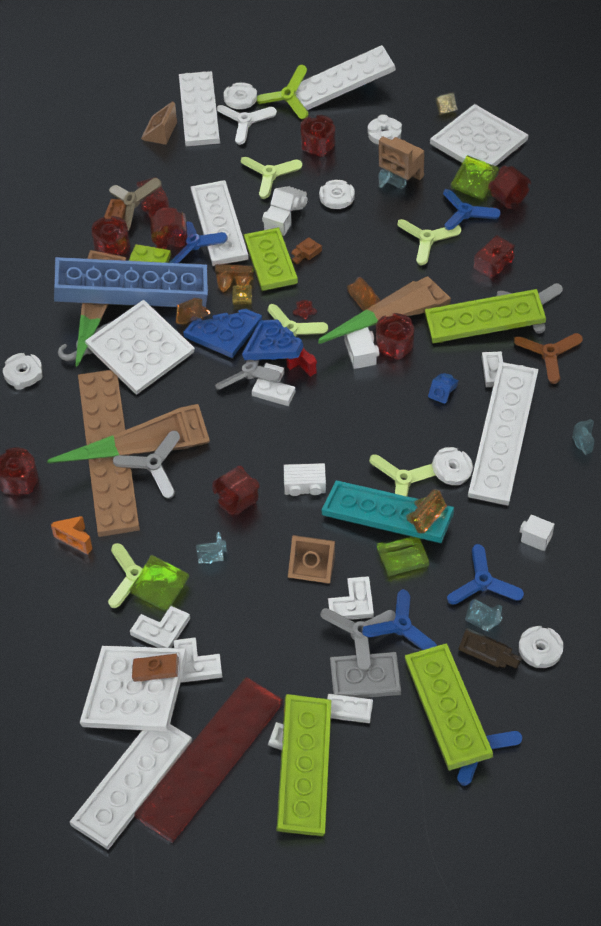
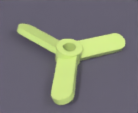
(270, 172)
(427, 238)
(297, 328)
(411, 476)
(130, 569)

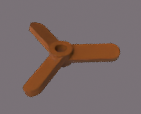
(550, 352)

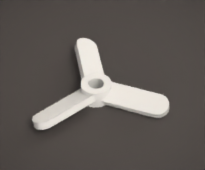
(246, 119)

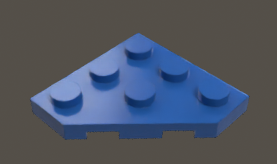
(224, 331)
(272, 342)

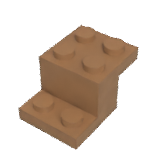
(401, 158)

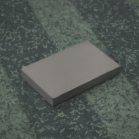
(378, 681)

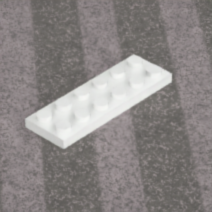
(345, 77)
(199, 109)
(217, 216)
(129, 784)

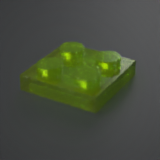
(474, 177)
(159, 583)

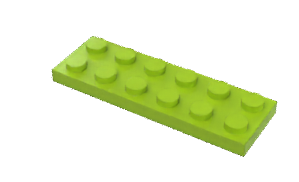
(485, 316)
(448, 707)
(304, 765)

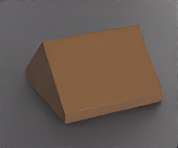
(161, 125)
(311, 559)

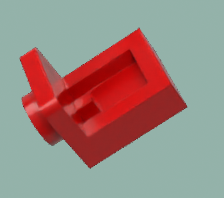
(306, 361)

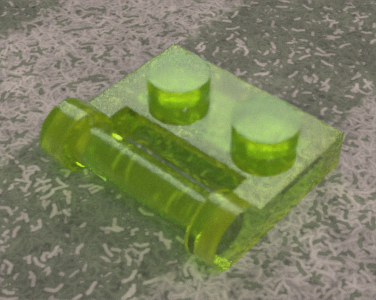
(404, 559)

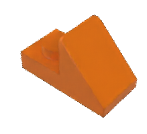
(72, 533)

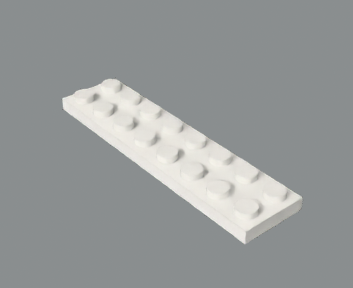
(503, 433)

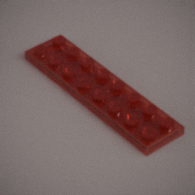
(208, 759)

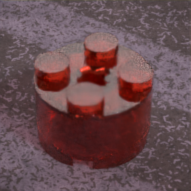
(317, 135)
(509, 186)
(168, 228)
(110, 236)
(395, 335)
(17, 471)
(236, 490)

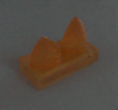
(226, 273)
(363, 294)
(191, 311)
(427, 512)

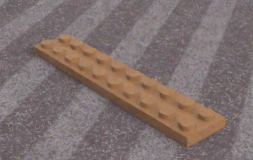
(111, 485)

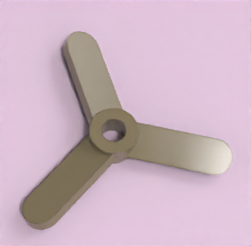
(133, 199)

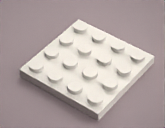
(479, 136)
(139, 346)
(123, 704)

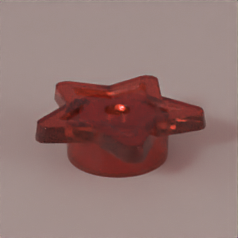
(304, 304)

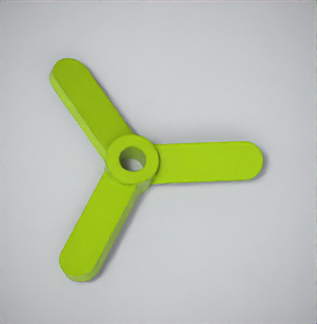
(291, 89)

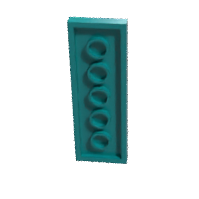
(381, 510)

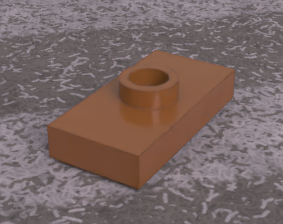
(115, 208)
(155, 667)

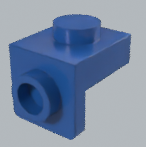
(441, 387)

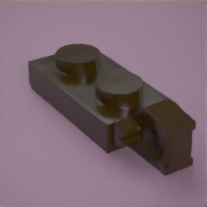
(488, 649)

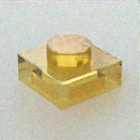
(446, 103)
(242, 294)

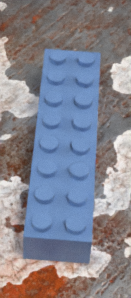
(128, 282)

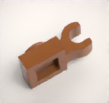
(306, 249)

